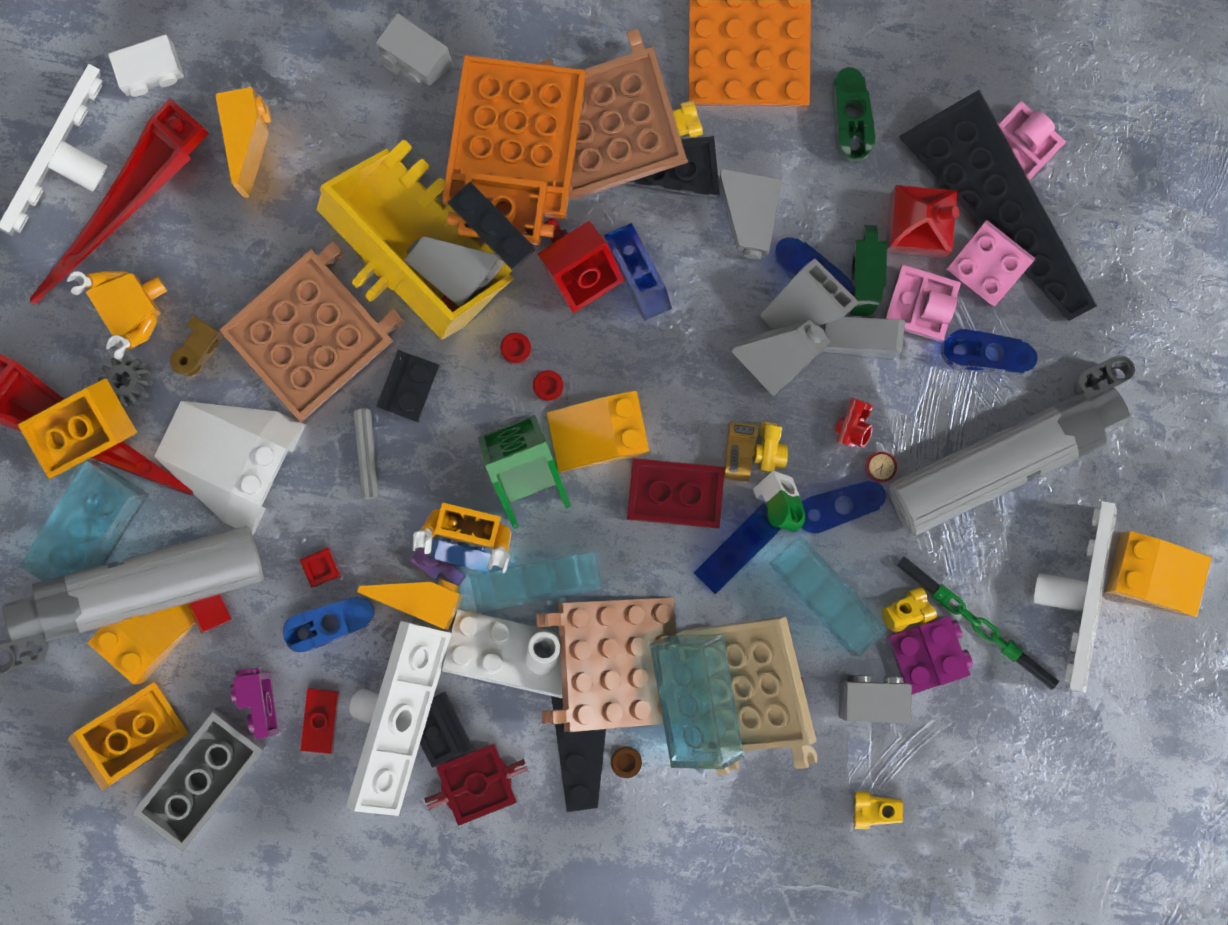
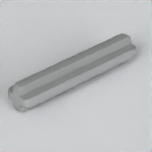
(366, 453)

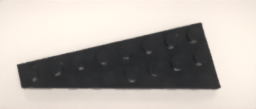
(977, 161)

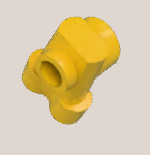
(688, 120)
(770, 453)
(909, 610)
(869, 810)

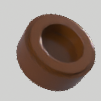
(626, 762)

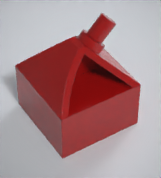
(921, 221)
(579, 264)

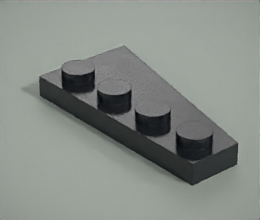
(580, 764)

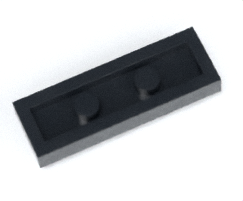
(491, 226)

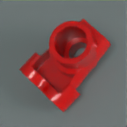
(852, 428)

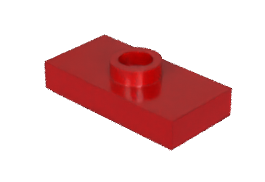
(320, 721)

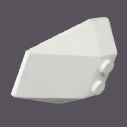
(228, 456)

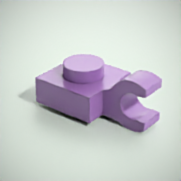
(435, 567)

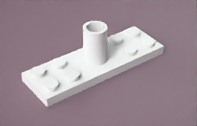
(59, 155)
(1082, 595)
(504, 653)
(396, 718)

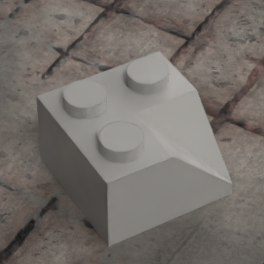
(413, 52)
(875, 702)

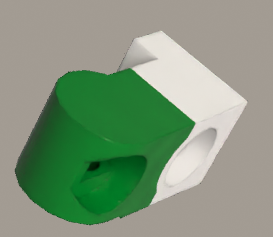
(782, 501)

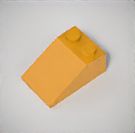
(244, 134)
(77, 428)
(598, 432)
(1158, 573)
(423, 600)
(142, 642)
(127, 736)

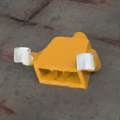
(123, 305)
(467, 527)

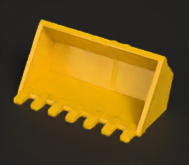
(381, 213)

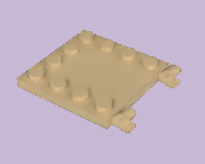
(766, 688)

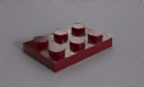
(676, 493)

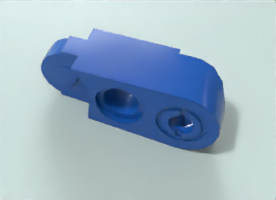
(352, 616)

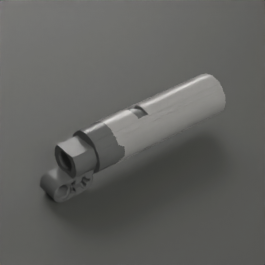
(1016, 453)
(128, 589)

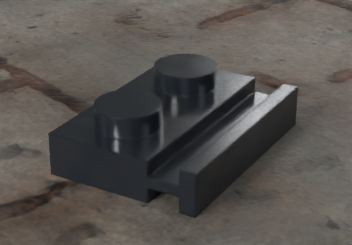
(408, 386)
(443, 732)

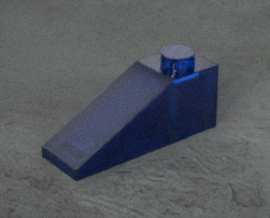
(638, 272)
(737, 550)

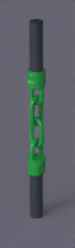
(1009, 649)

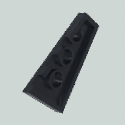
(695, 177)

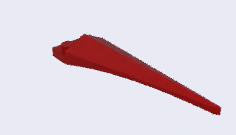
(155, 158)
(26, 396)

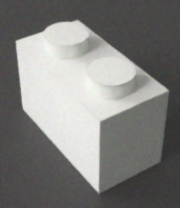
(146, 66)

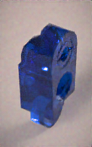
(794, 255)
(1014, 355)
(863, 500)

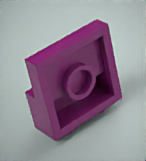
(931, 654)
(256, 691)

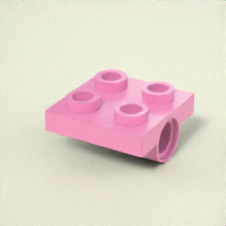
(1031, 137)
(990, 263)
(923, 302)

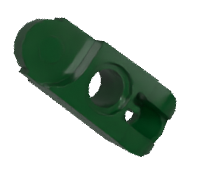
(851, 90)
(868, 271)

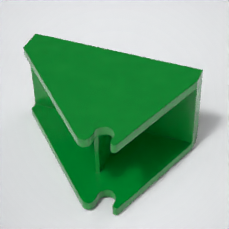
(520, 463)

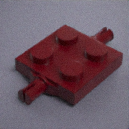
(476, 784)

